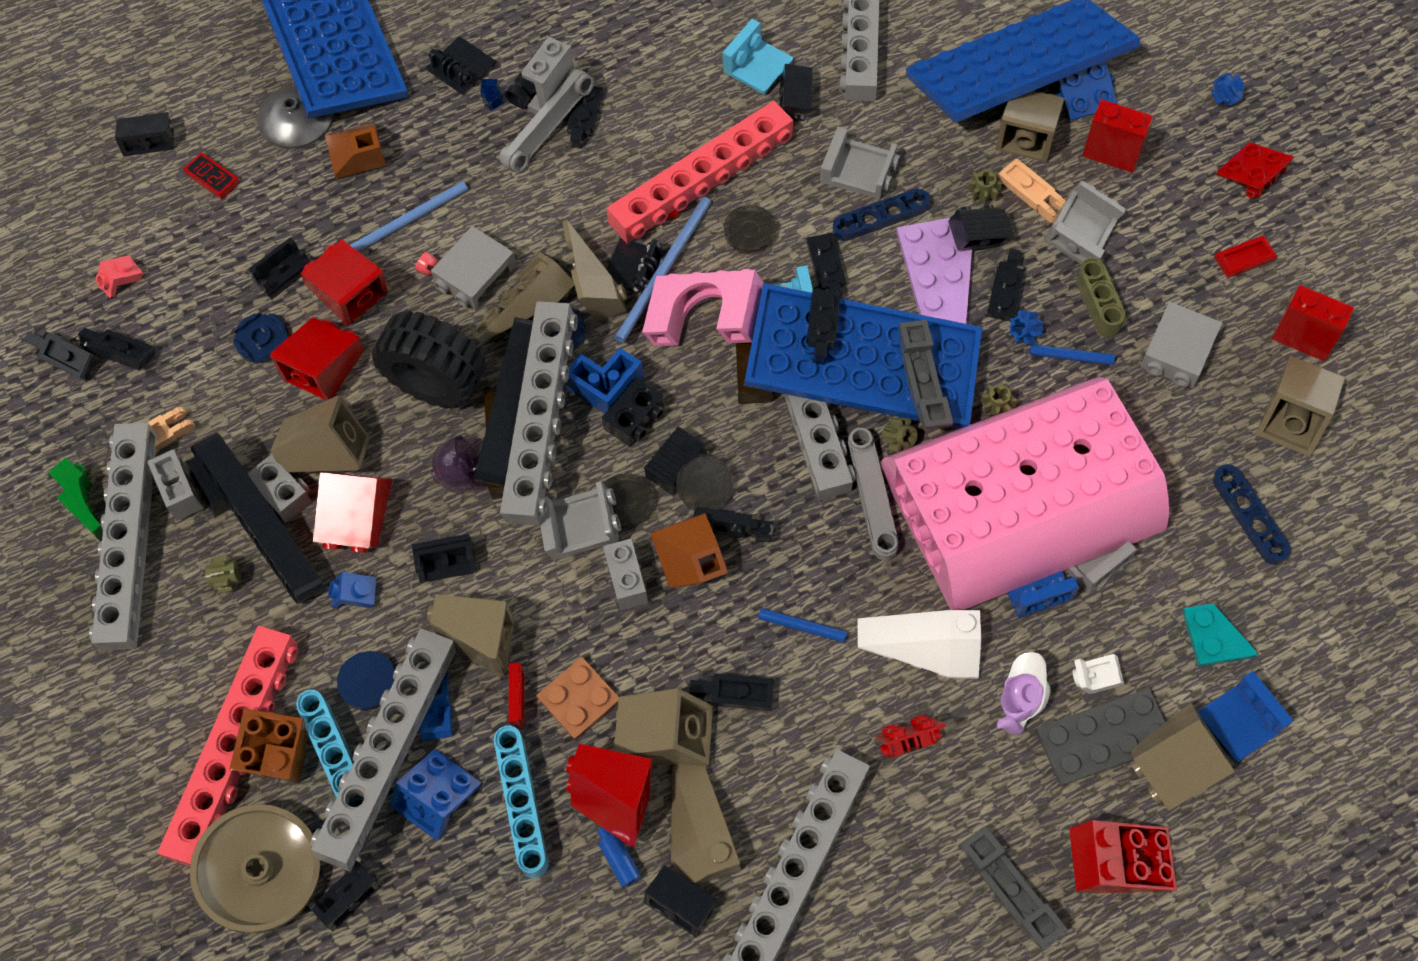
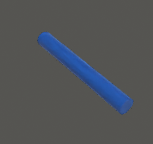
(1072, 354)
(802, 625)

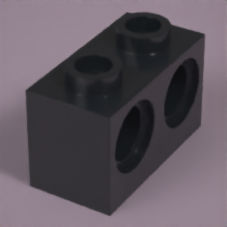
(628, 410)

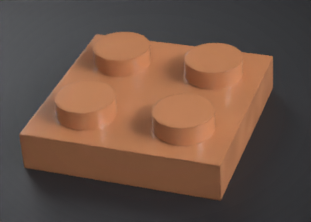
(578, 698)

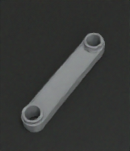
(517, 154)
(872, 494)

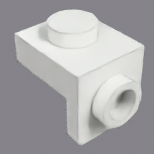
(1098, 674)

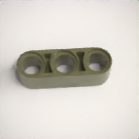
(1100, 286)

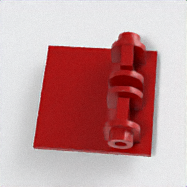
(1255, 168)
(925, 728)

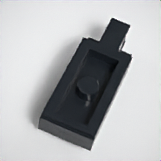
(584, 117)
(826, 262)
(1006, 288)
(822, 323)
(117, 347)
(62, 353)
(738, 524)
(735, 691)

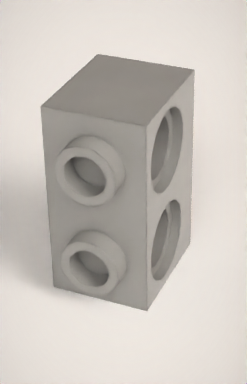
(175, 485)
(279, 488)
(625, 574)

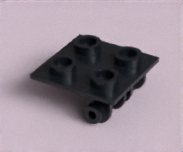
(459, 64)
(635, 264)

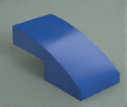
(438, 718)

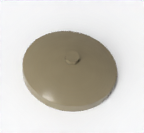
(254, 869)

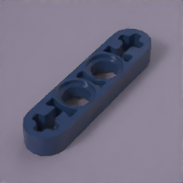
(882, 218)
(1254, 512)

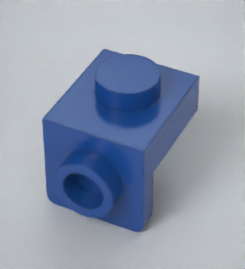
(352, 590)

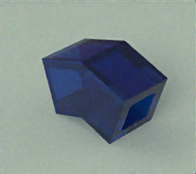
(490, 93)

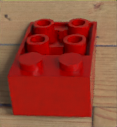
(1121, 858)

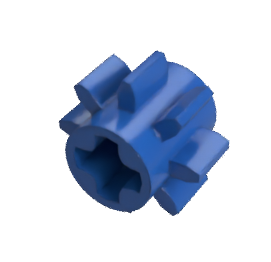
(1228, 89)
(1026, 327)

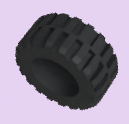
(429, 359)

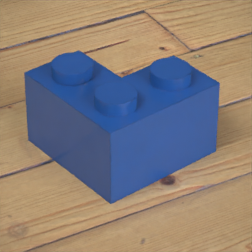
(603, 385)

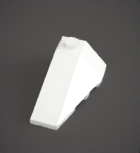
(935, 640)

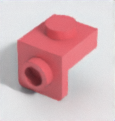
(117, 273)

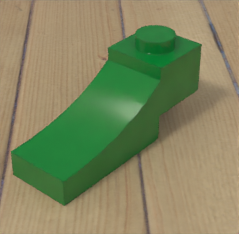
(76, 494)

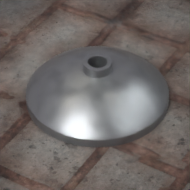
(285, 122)

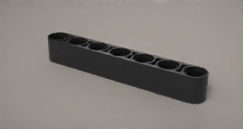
(501, 424)
(257, 518)

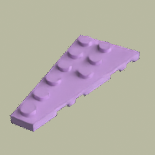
(936, 269)

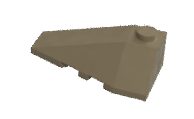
(539, 281)
(592, 281)
(699, 833)

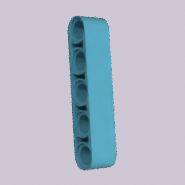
(330, 745)
(527, 814)

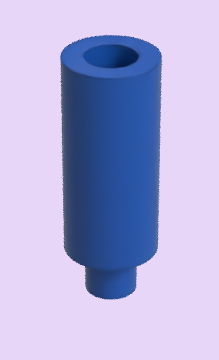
(618, 859)

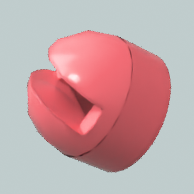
(425, 261)

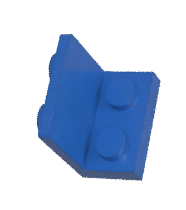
(1085, 90)
(1043, 594)
(1245, 717)
(432, 793)

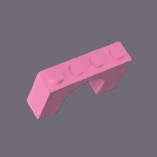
(677, 294)

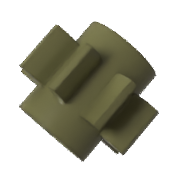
(984, 185)
(998, 399)
(899, 434)
(222, 573)

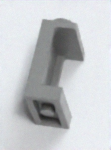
(548, 71)
(858, 166)
(1084, 223)
(472, 267)
(1181, 345)
(580, 523)
(1098, 570)

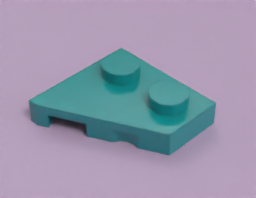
(1215, 637)

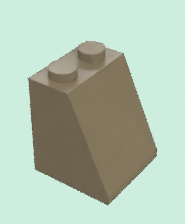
(1030, 125)
(1301, 406)
(321, 439)
(477, 626)
(664, 727)
(1180, 759)

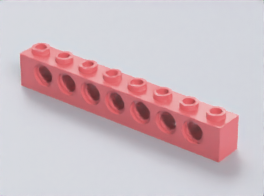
(700, 172)
(214, 757)

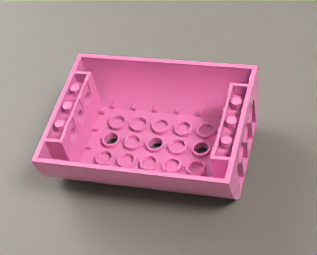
(1034, 522)

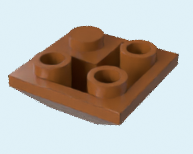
(355, 150)
(689, 552)
(270, 746)

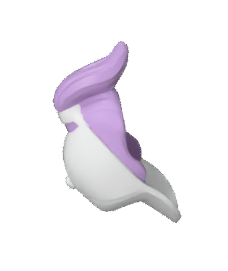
(1024, 692)

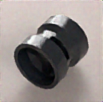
(520, 92)

